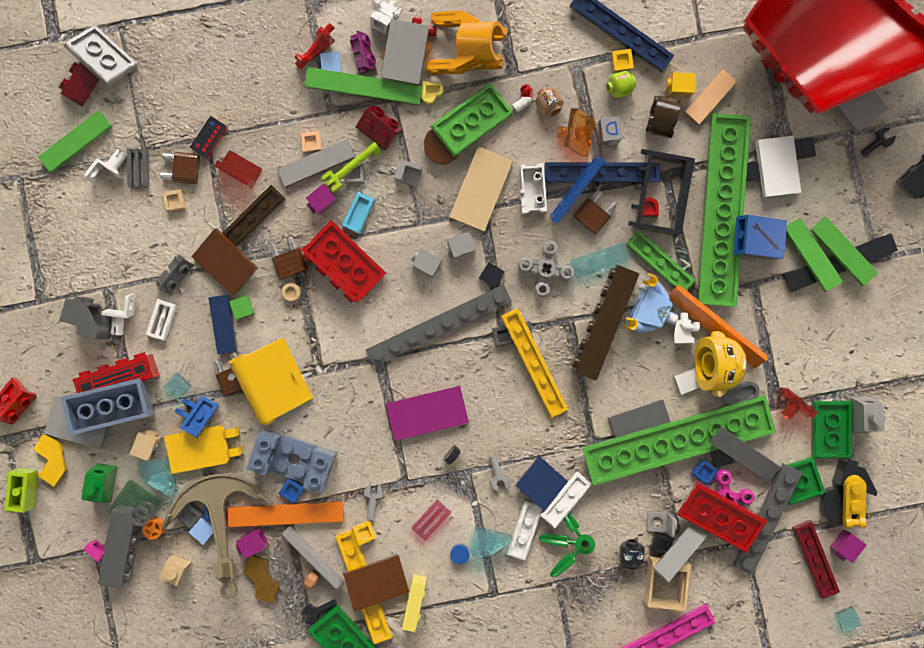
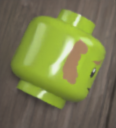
(621, 84)

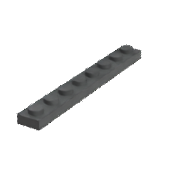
(438, 325)

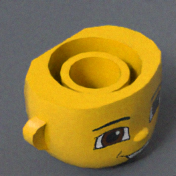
(719, 363)

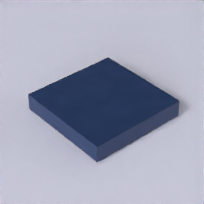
(541, 483)

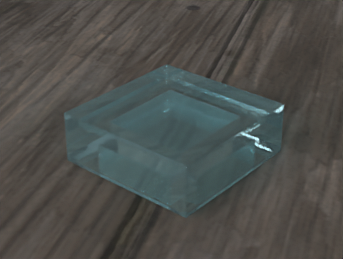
(177, 386)
(848, 619)

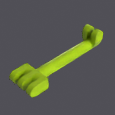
(335, 179)

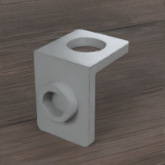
(668, 524)

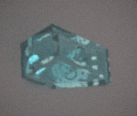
(158, 475)
(487, 542)

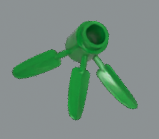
(561, 540)

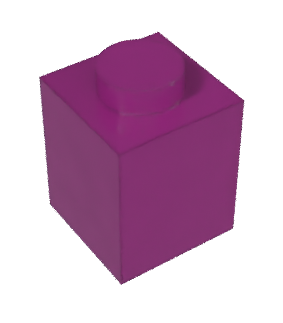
(321, 200)
(251, 543)
(847, 546)

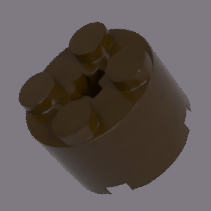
(664, 117)

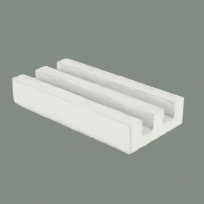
(173, 307)

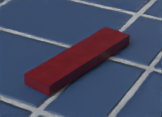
(816, 559)

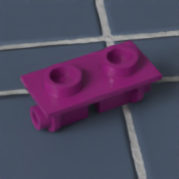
(361, 44)

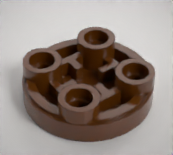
(436, 150)

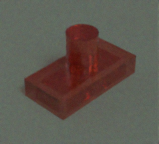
(795, 404)

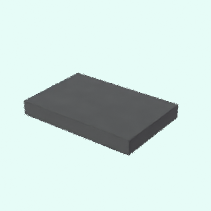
(639, 418)

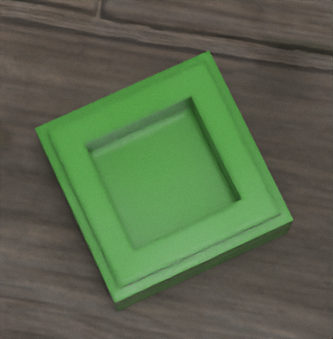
(242, 307)

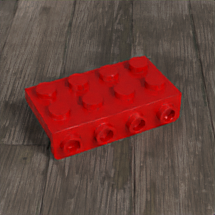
(343, 262)

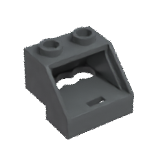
(87, 316)

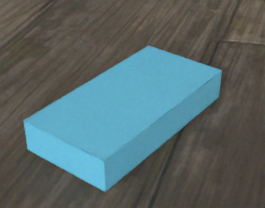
(358, 213)

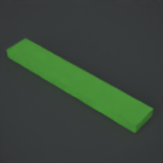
(363, 86)

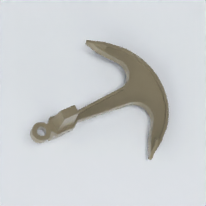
(214, 492)

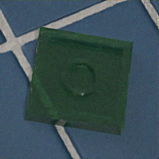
(132, 496)

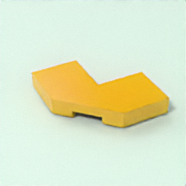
(53, 451)

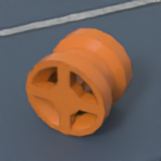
(150, 530)

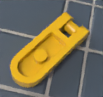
(854, 502)

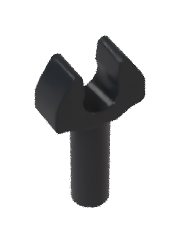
(880, 140)
(316, 611)

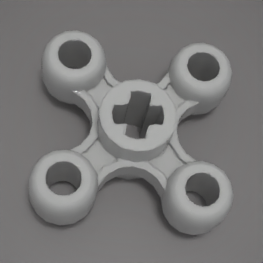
(553, 271)

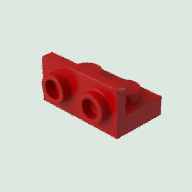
(14, 401)

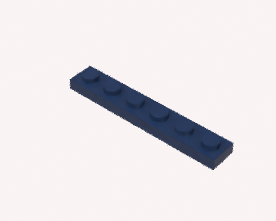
(623, 32)
(608, 173)

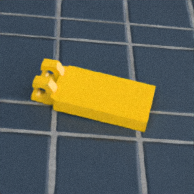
(208, 450)

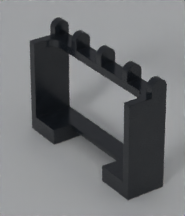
(685, 176)

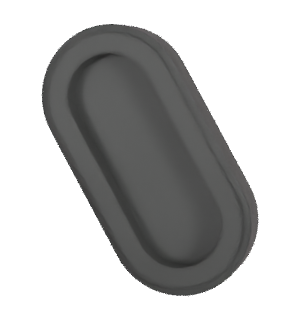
(740, 393)

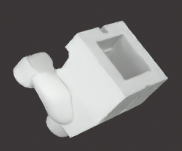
(383, 14)
(683, 330)

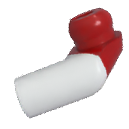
(525, 98)

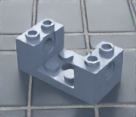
(273, 454)

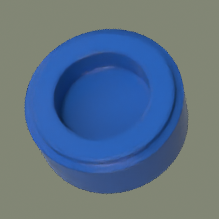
(459, 554)

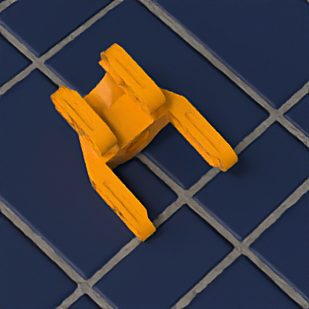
(472, 44)

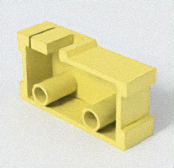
(414, 603)

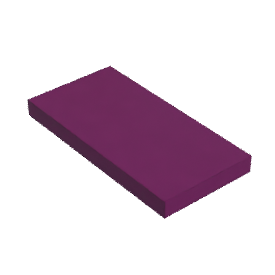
(427, 413)

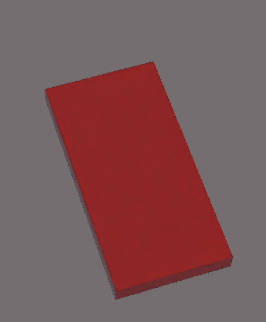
(721, 517)

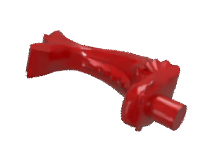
(320, 44)

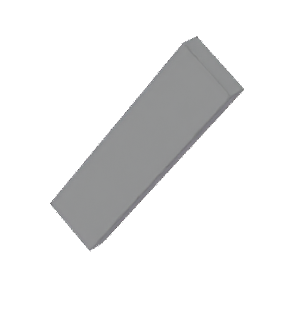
(316, 163)
(680, 552)
(312, 557)

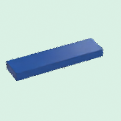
(577, 188)

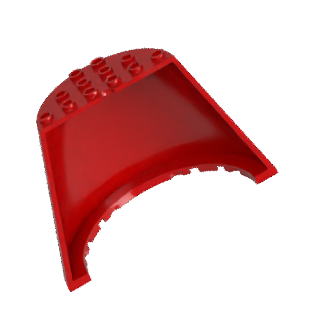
(836, 47)

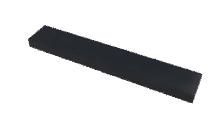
(870, 250)

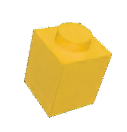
(681, 84)

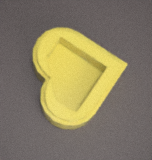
(431, 91)

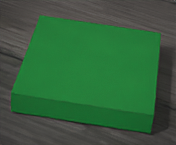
(809, 484)

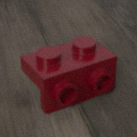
(79, 84)
(378, 126)

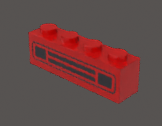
(142, 367)

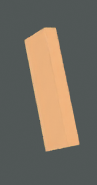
(710, 97)

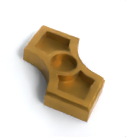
(264, 584)

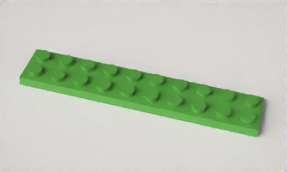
(722, 204)
(676, 440)

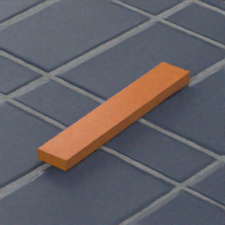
(712, 322)
(285, 514)

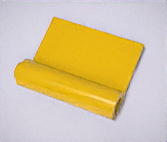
(271, 381)

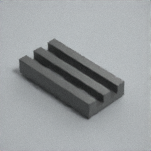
(130, 168)
(495, 329)

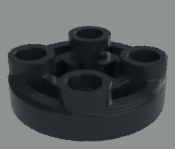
(832, 504)

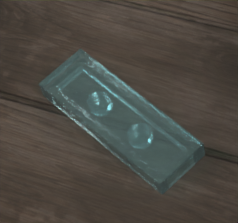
(600, 260)

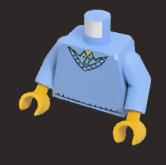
(651, 308)

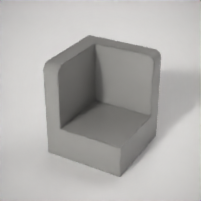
(408, 173)

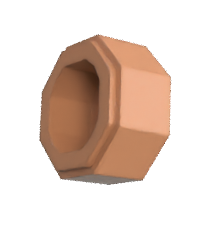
(311, 580)

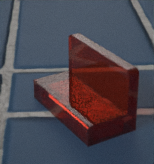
(239, 169)

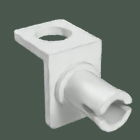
(111, 166)
(118, 316)

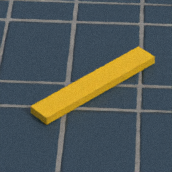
(534, 362)
(374, 614)

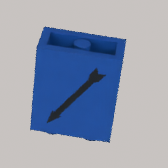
(760, 237)

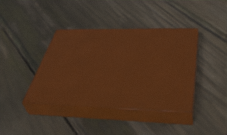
(224, 262)
(376, 582)

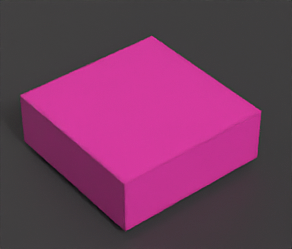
(95, 550)

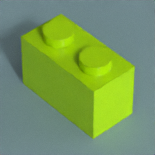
(21, 490)

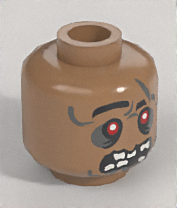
(549, 102)

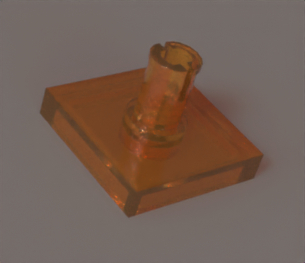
(578, 133)

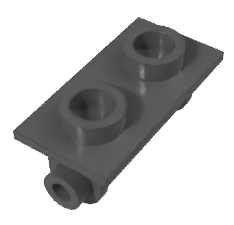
(179, 268)

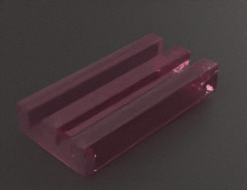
(441, 507)

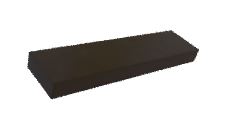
(254, 215)

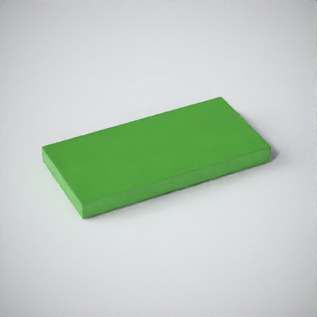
(471, 120)

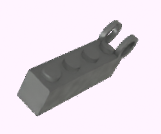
(120, 543)

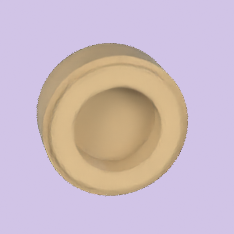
(291, 292)

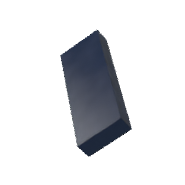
(223, 324)

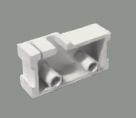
(532, 189)

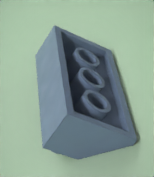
(107, 406)

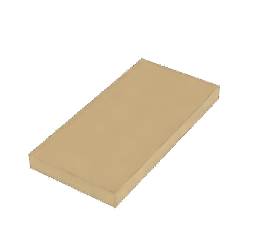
(481, 189)

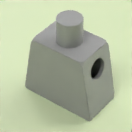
(867, 415)

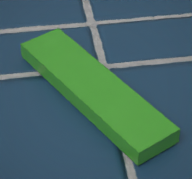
(75, 141)
(844, 251)
(813, 255)
(659, 261)

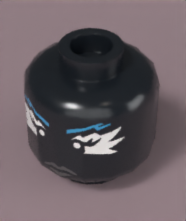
(631, 554)

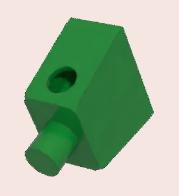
(99, 486)

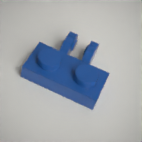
(199, 416)

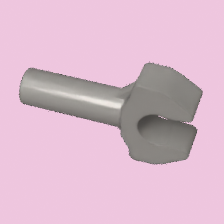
(497, 474)
(372, 500)

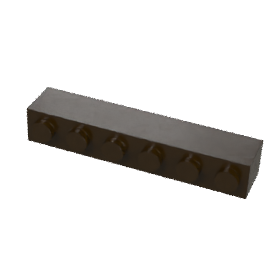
(606, 322)

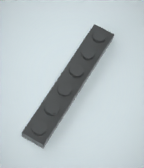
(772, 511)

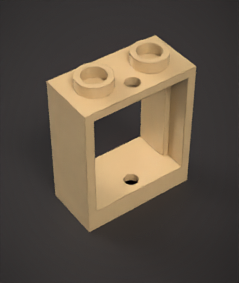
(670, 604)

